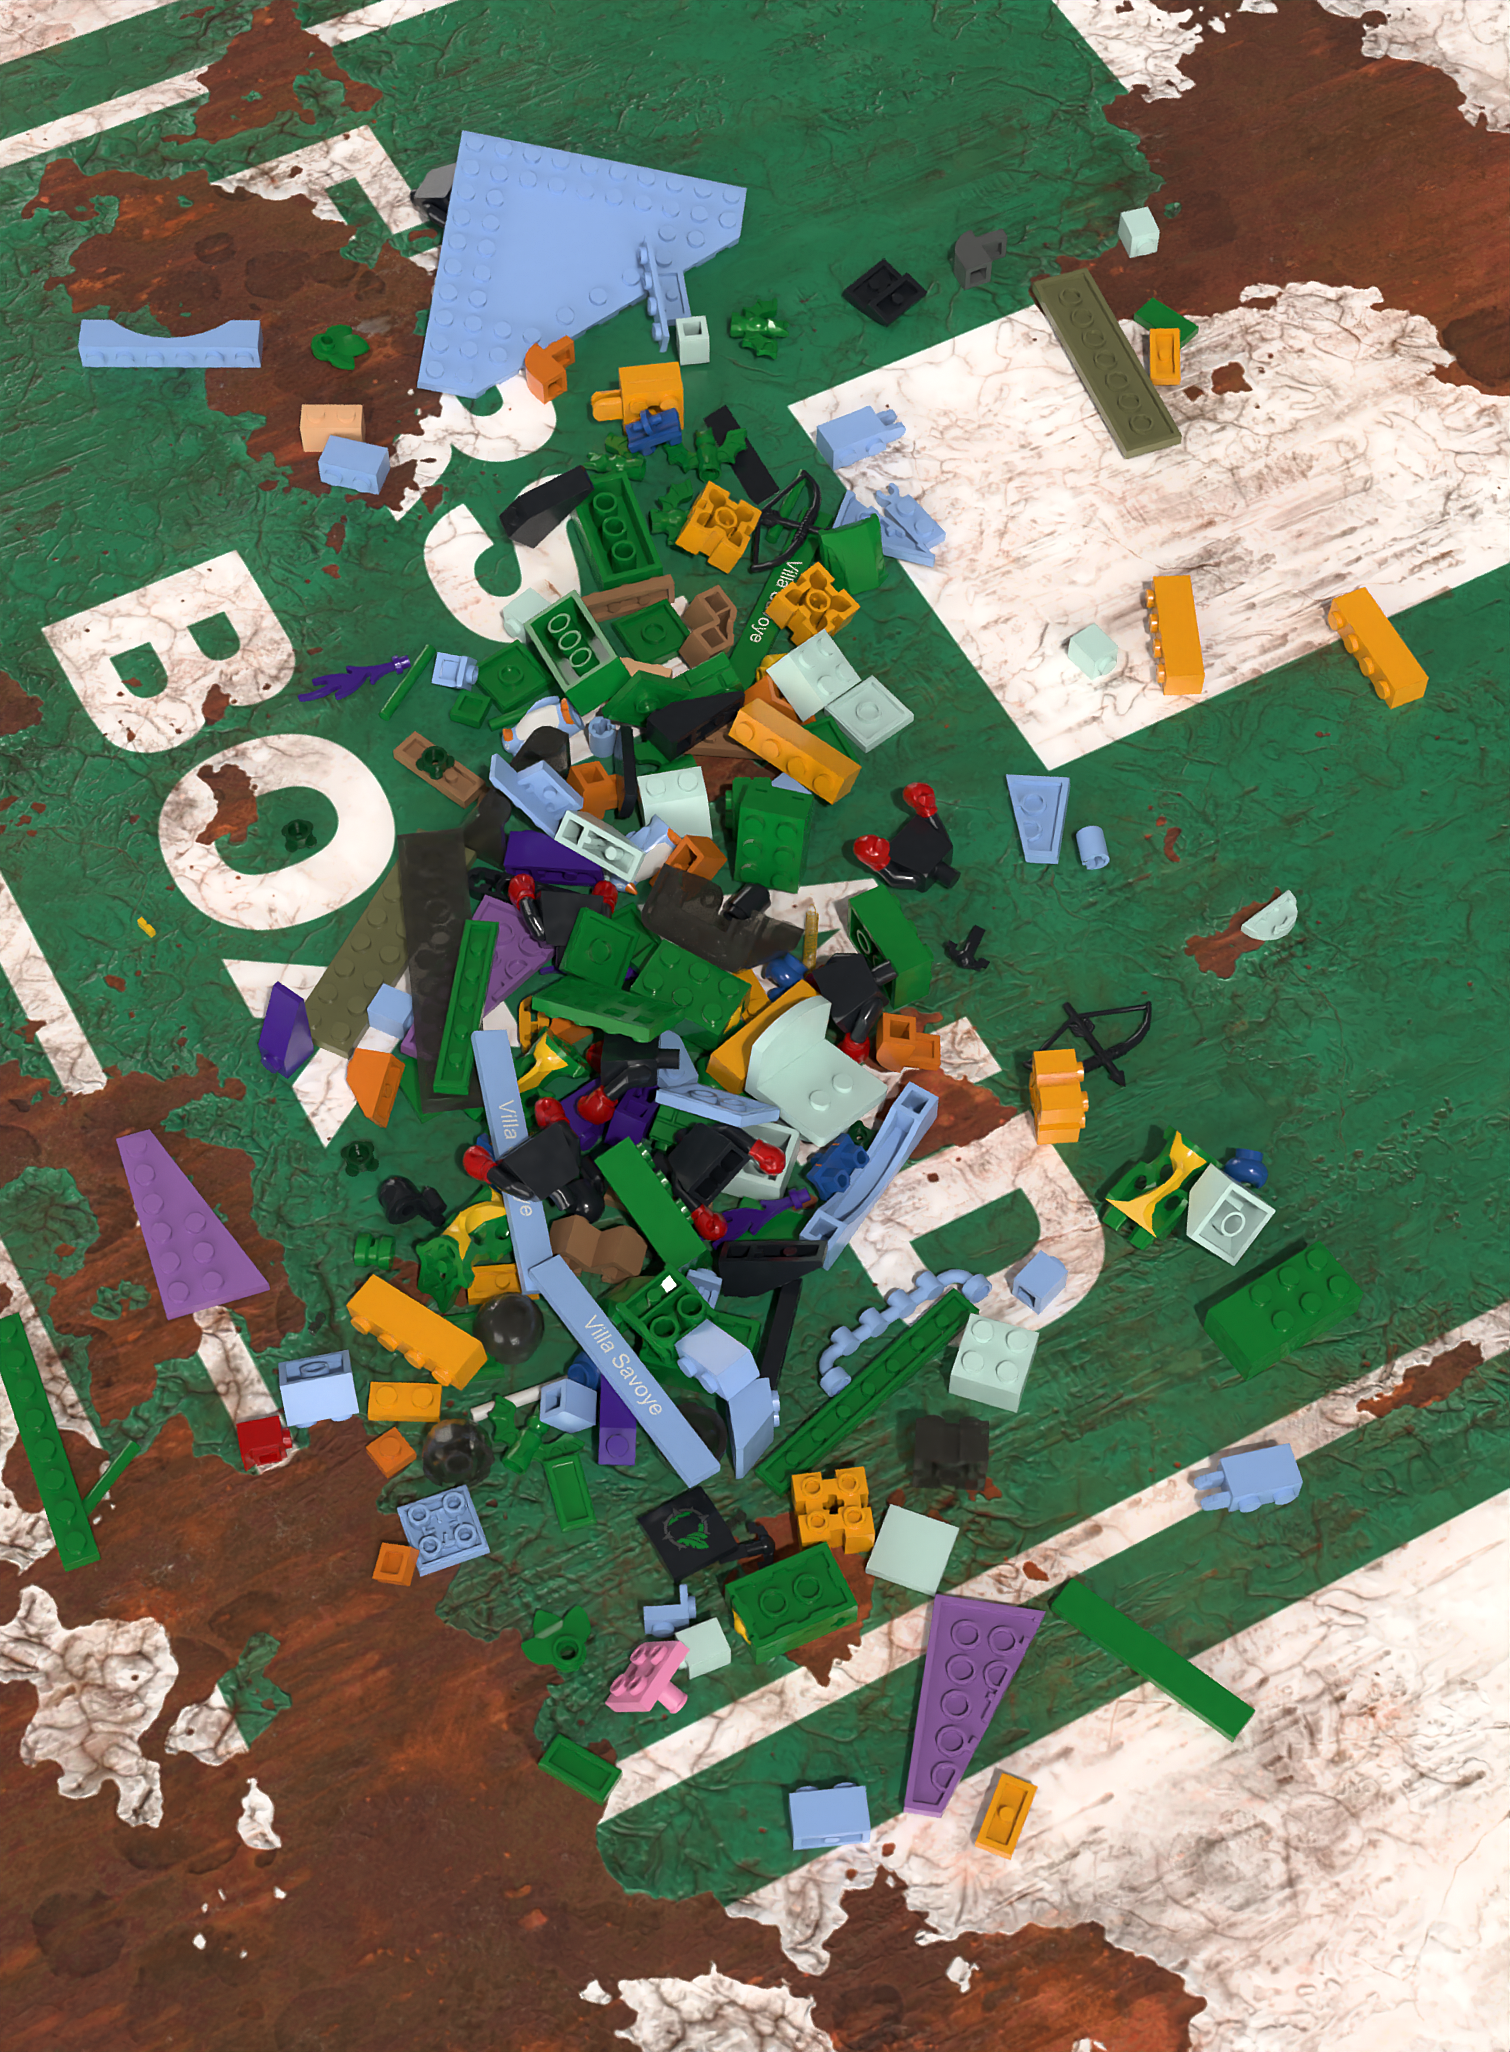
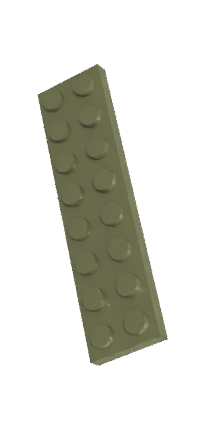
(1106, 363)
(367, 959)

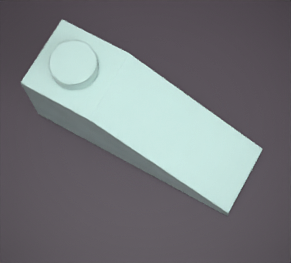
(600, 844)

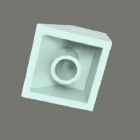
(676, 799)
(1225, 1214)

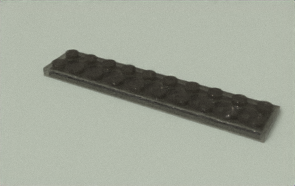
(435, 916)

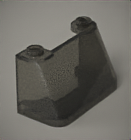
(491, 811)
(686, 911)

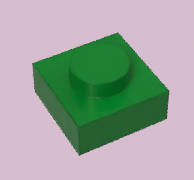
(470, 708)

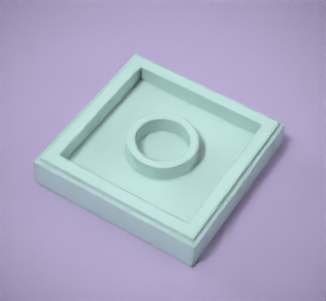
(869, 714)
(912, 1550)

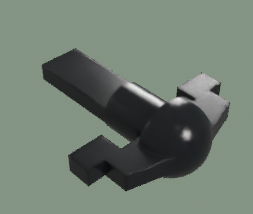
(965, 958)
(764, 1546)

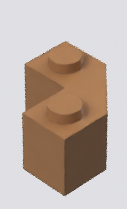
(712, 622)
(611, 1252)

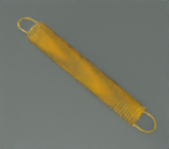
(815, 933)

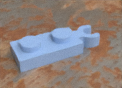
(910, 517)

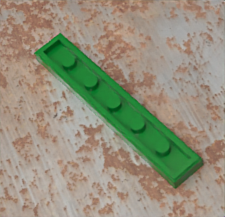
(466, 1007)
(1153, 1660)

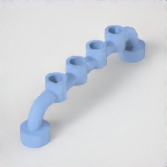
(901, 1306)

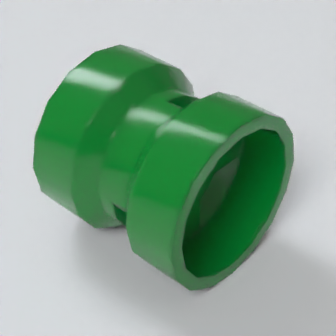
(375, 1251)

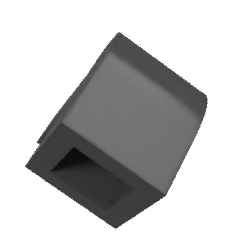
(975, 256)

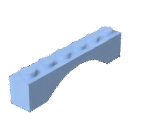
(229, 345)
(895, 1141)

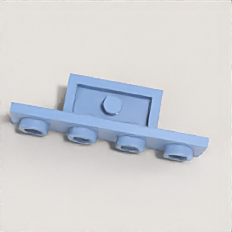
(667, 293)
(537, 792)

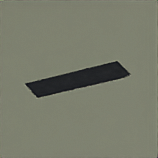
(748, 465)

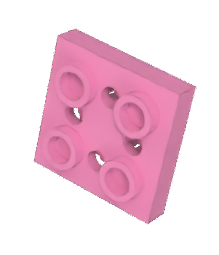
(649, 1679)

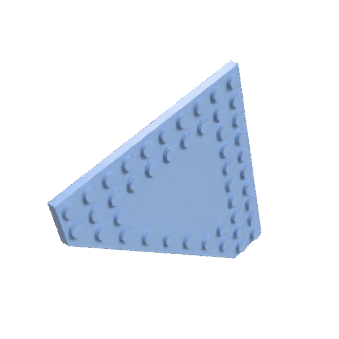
(550, 248)

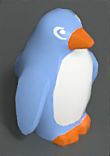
(544, 713)
(658, 842)

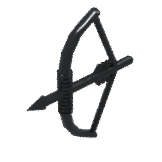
(774, 517)
(1103, 1057)

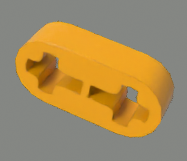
(527, 1027)

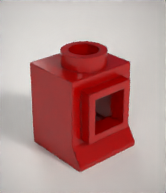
(263, 1441)

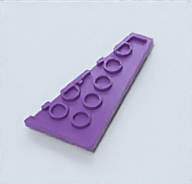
(514, 961)
(187, 1243)
(965, 1676)

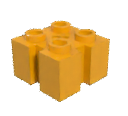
(718, 527)
(812, 605)
(1057, 1096)
(844, 1494)

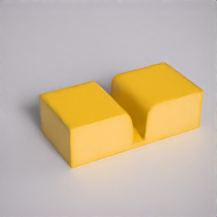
(142, 923)

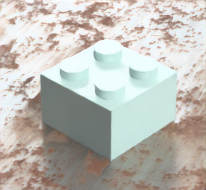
(813, 675)
(751, 1179)
(993, 1362)

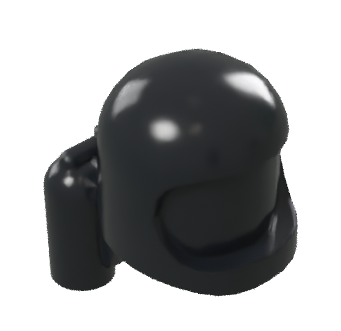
(588, 1192)
(405, 1202)

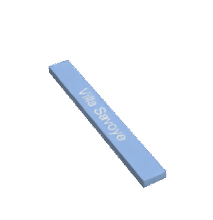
(507, 1130)
(624, 1371)

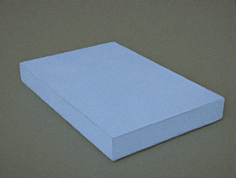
(717, 1105)

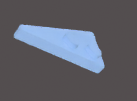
(893, 537)

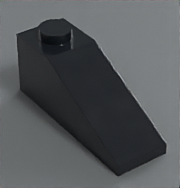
(545, 507)
(690, 721)
(761, 1266)

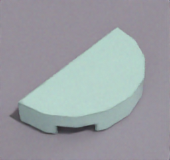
(1273, 920)

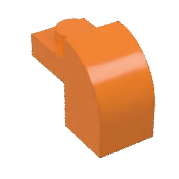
(546, 368)
(595, 787)
(902, 1046)

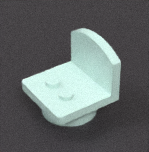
(809, 1077)

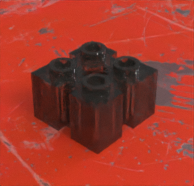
(950, 1453)

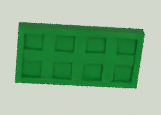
(608, 1008)

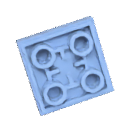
(443, 1530)

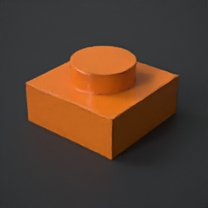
(391, 1452)
(396, 1564)

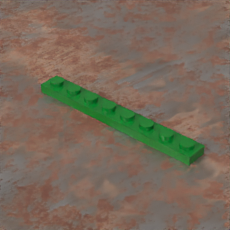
(44, 1447)

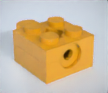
(641, 388)

